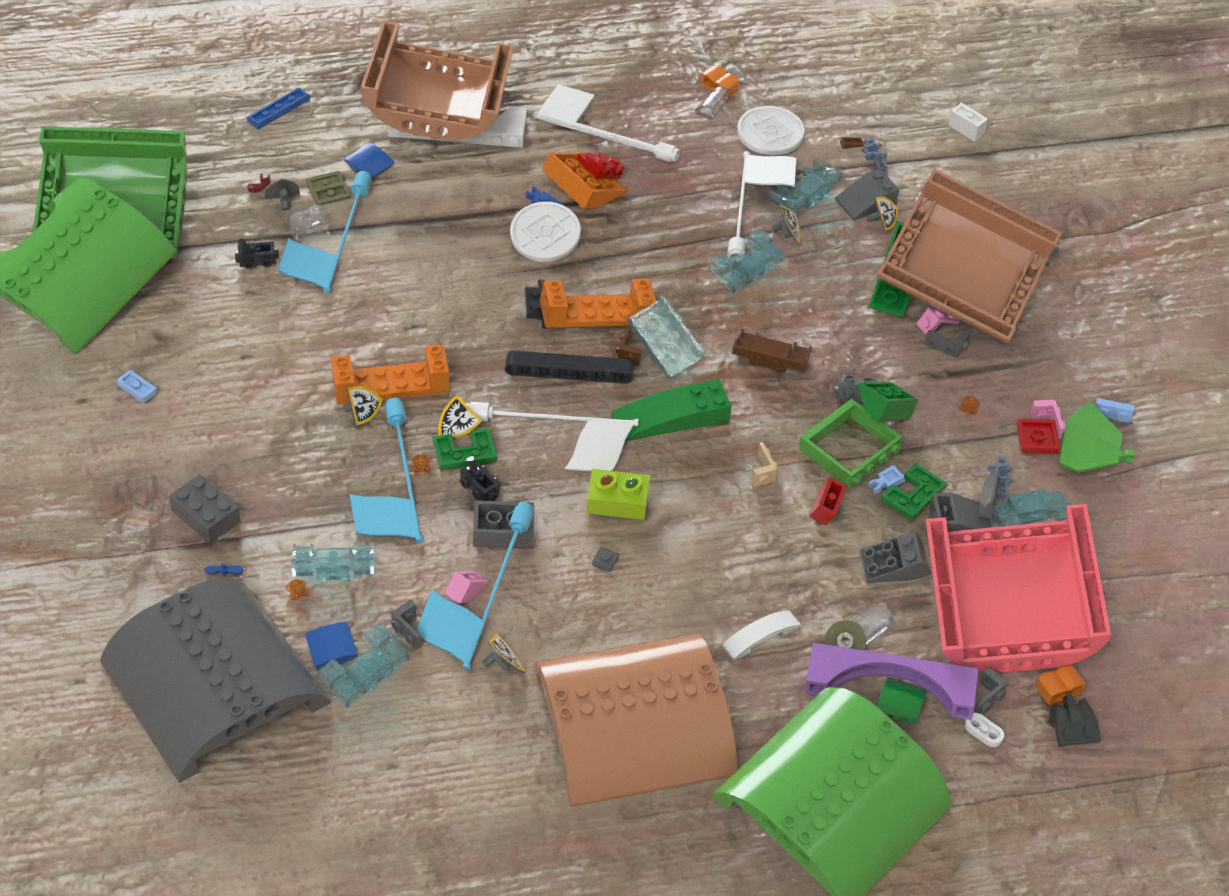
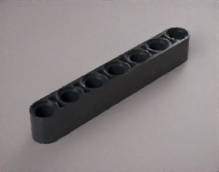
(569, 367)

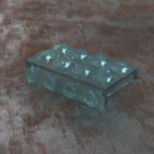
(666, 337)

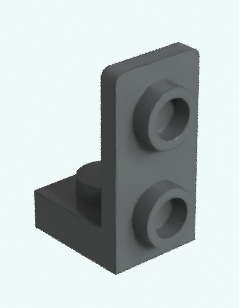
(400, 620)

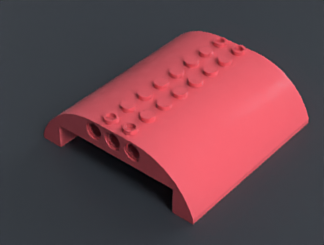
(1019, 594)

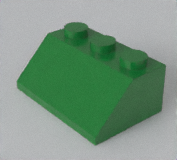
(887, 401)

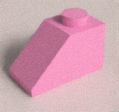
(465, 586)

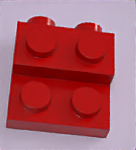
(601, 166)

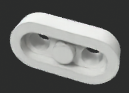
(984, 730)

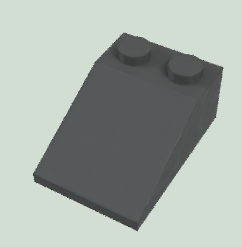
(859, 197)

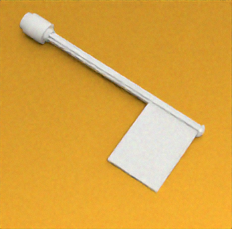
(567, 106)

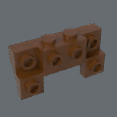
(770, 352)

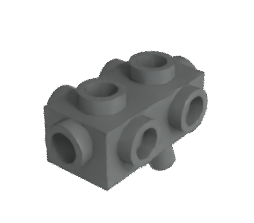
(849, 387)

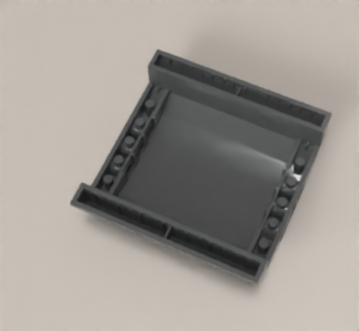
(206, 670)

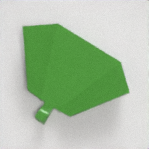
(1092, 442)

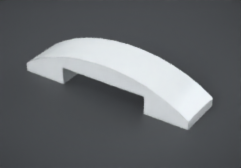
(758, 632)

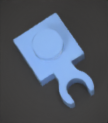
(887, 478)

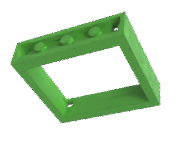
(855, 411)

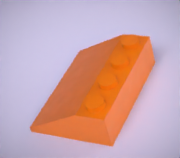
(579, 182)

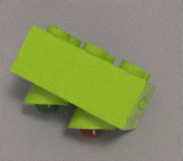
(618, 494)

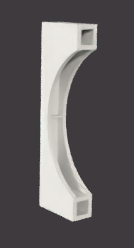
(505, 131)

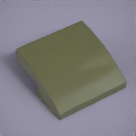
(327, 188)

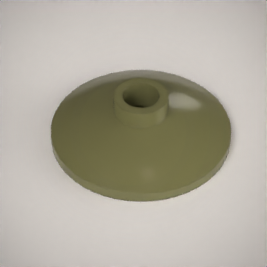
(846, 629)

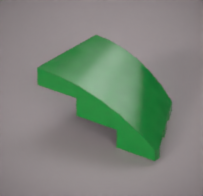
(901, 700)

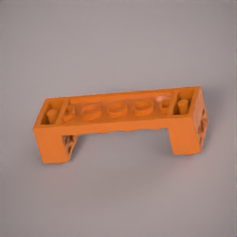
(593, 309)
(394, 380)

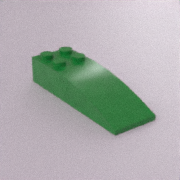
(885, 296)
(677, 410)

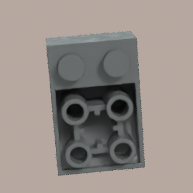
(959, 511)
(895, 559)

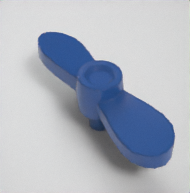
(224, 570)

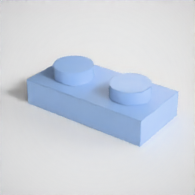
(136, 386)
(1115, 410)

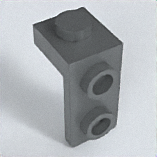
(948, 345)
(996, 685)

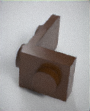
(628, 352)

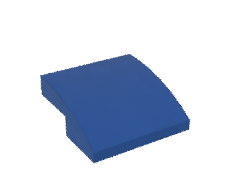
(369, 159)
(331, 643)

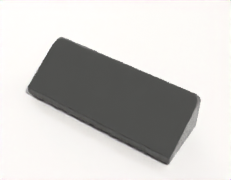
(989, 494)

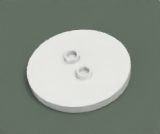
(770, 130)
(545, 231)

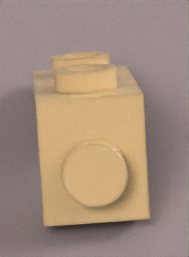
(767, 473)

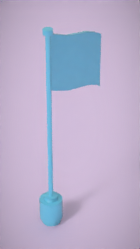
(313, 263)
(388, 514)
(456, 627)

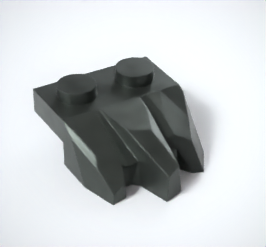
(1074, 722)

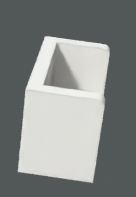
(968, 122)

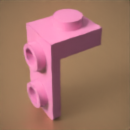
(932, 318)
(1048, 409)

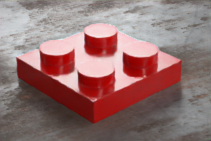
(1037, 436)

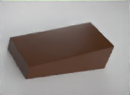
(851, 142)

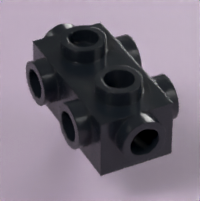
(256, 254)
(479, 481)

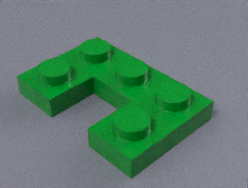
(451, 457)
(919, 498)

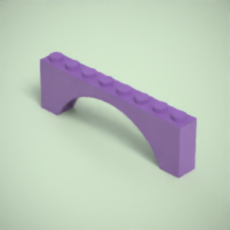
(949, 683)

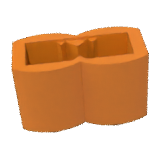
(718, 77)
(1057, 684)

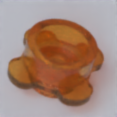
(969, 405)
(421, 463)
(299, 585)

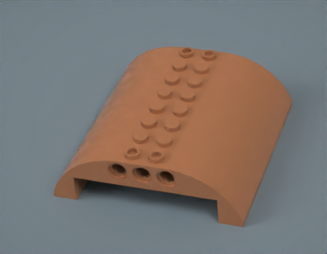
(431, 96)
(969, 256)
(638, 718)

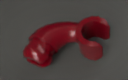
(257, 187)

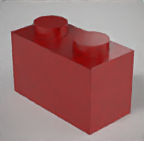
(827, 501)

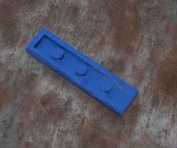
(278, 108)

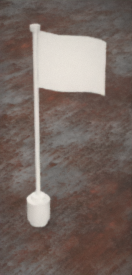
(761, 171)
(597, 445)

